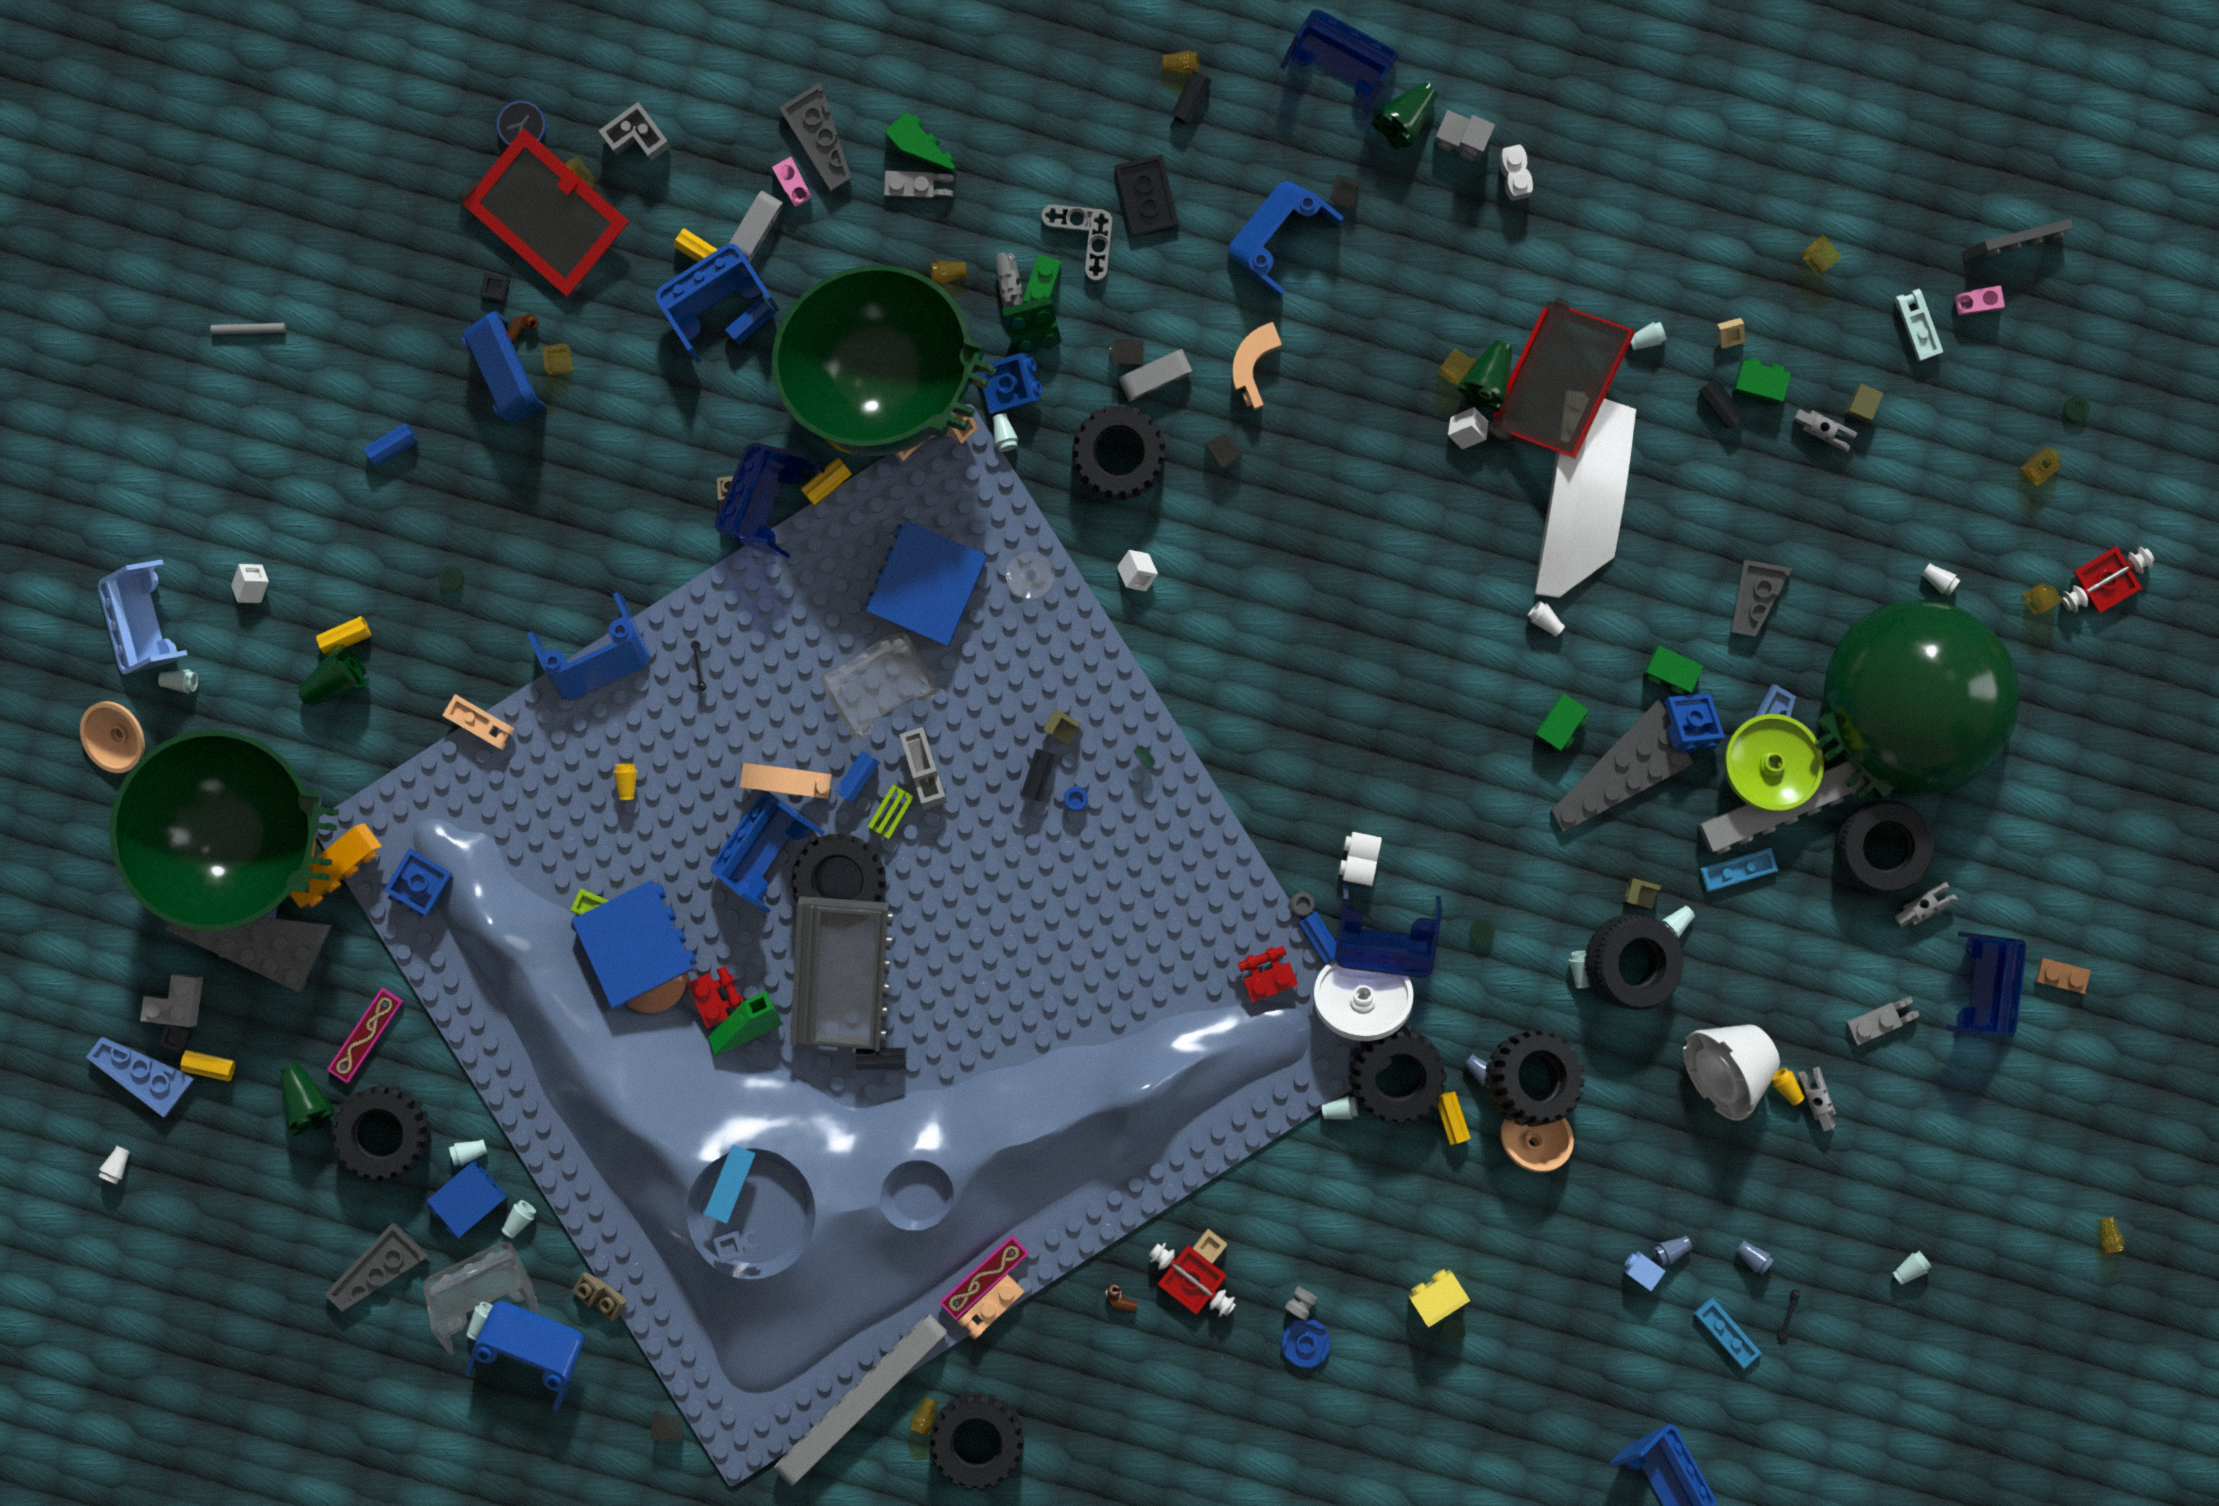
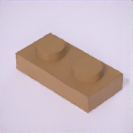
(2062, 975)

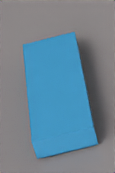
(1738, 869)
(730, 1184)
(1727, 1333)

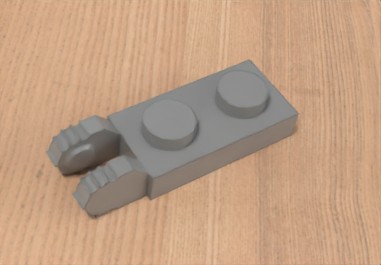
(915, 184)
(1880, 1021)

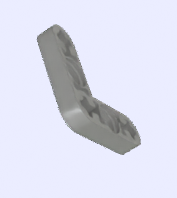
(1087, 226)

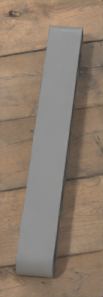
(860, 1399)

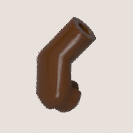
(522, 323)
(1118, 1301)

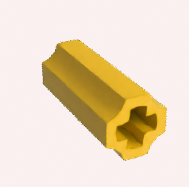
(693, 246)
(824, 483)
(345, 634)
(207, 1065)
(1452, 1118)

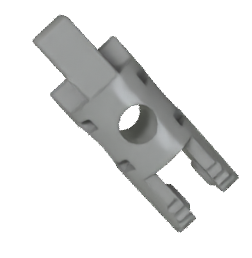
(1009, 280)
(1812, 425)
(1916, 914)
(1820, 1110)

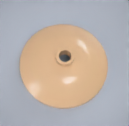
(112, 737)
(1551, 1141)

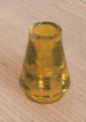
(1182, 61)
(947, 270)
(2111, 1236)
(923, 1417)

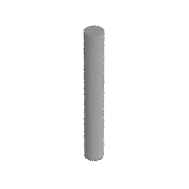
(248, 328)

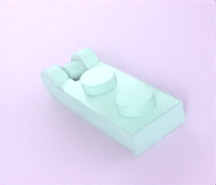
(1919, 325)

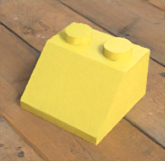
(1438, 1297)

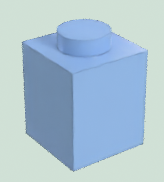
(1643, 1270)

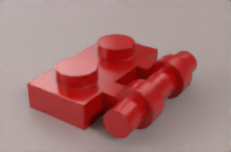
(1271, 980)
(709, 999)

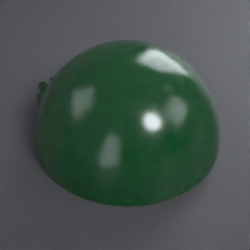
(876, 361)
(1919, 699)
(215, 830)

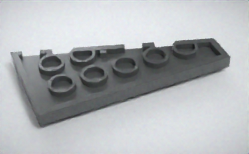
(1628, 767)
(268, 946)

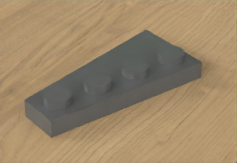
(815, 129)
(2016, 240)
(383, 1261)

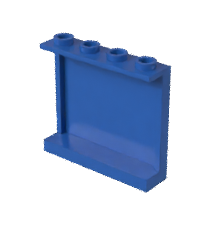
(926, 583)
(634, 943)

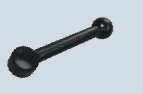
(695, 645)
(1782, 1333)

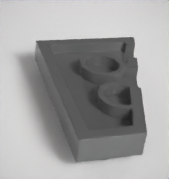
(1756, 592)

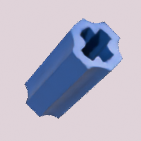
(750, 321)
(391, 444)
(857, 776)
(1318, 937)

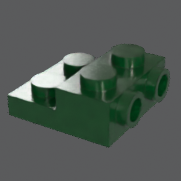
(1032, 325)

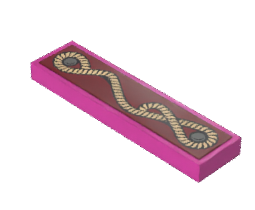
(365, 1035)
(983, 1277)

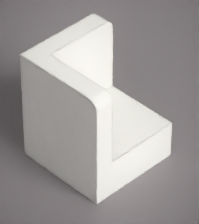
(1468, 428)
(1137, 570)
(249, 583)

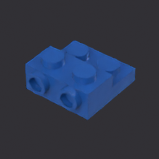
(1012, 384)
(1693, 723)
(418, 883)

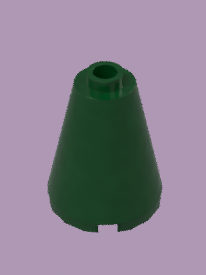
(334, 677)

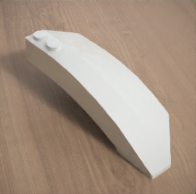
(1586, 503)

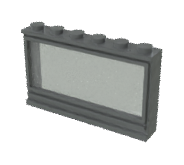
(840, 973)

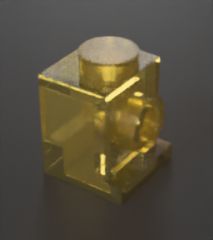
(2033, 467)
(2041, 598)

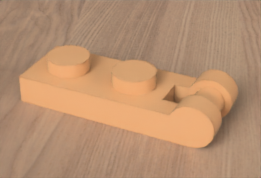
(477, 721)
(991, 1305)

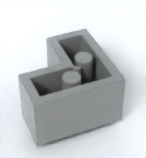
(633, 127)
(1464, 135)
(179, 1007)

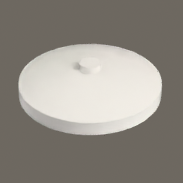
(1362, 1002)

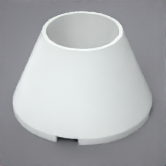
(1731, 1067)

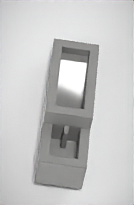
(923, 768)

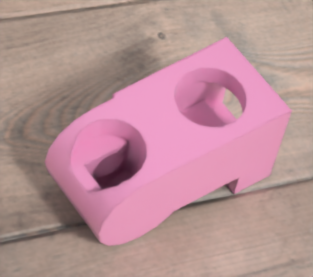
(792, 181)
(1980, 301)

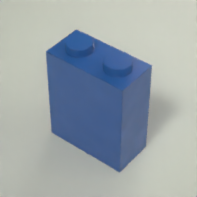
(466, 1199)

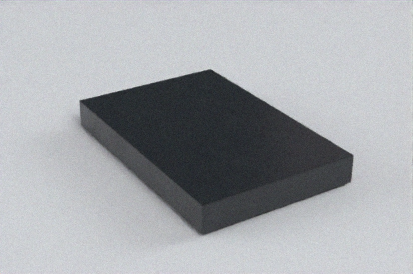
(1146, 195)

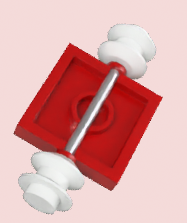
(2107, 579)
(1192, 1279)

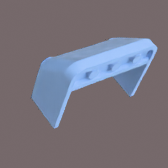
(133, 618)

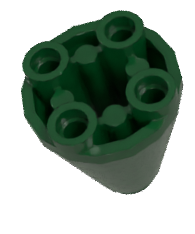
(1405, 115)
(1488, 378)
(303, 1101)

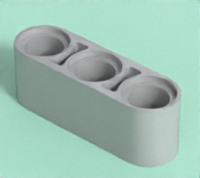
(757, 224)
(1155, 375)

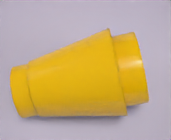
(625, 779)
(1787, 1085)

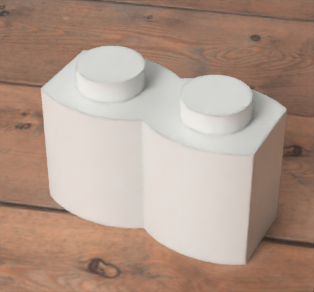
(1513, 166)
(1360, 858)

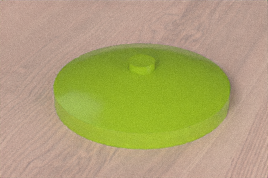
(1773, 763)

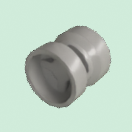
(1301, 1303)

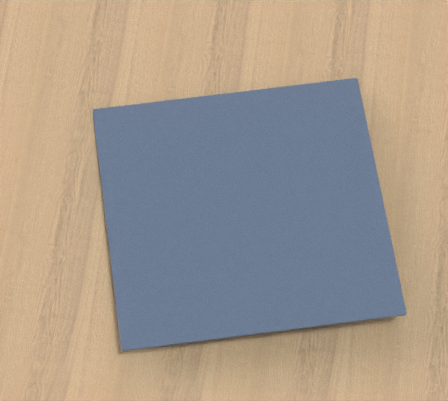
(1047, 966)

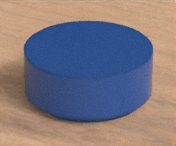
(1075, 799)

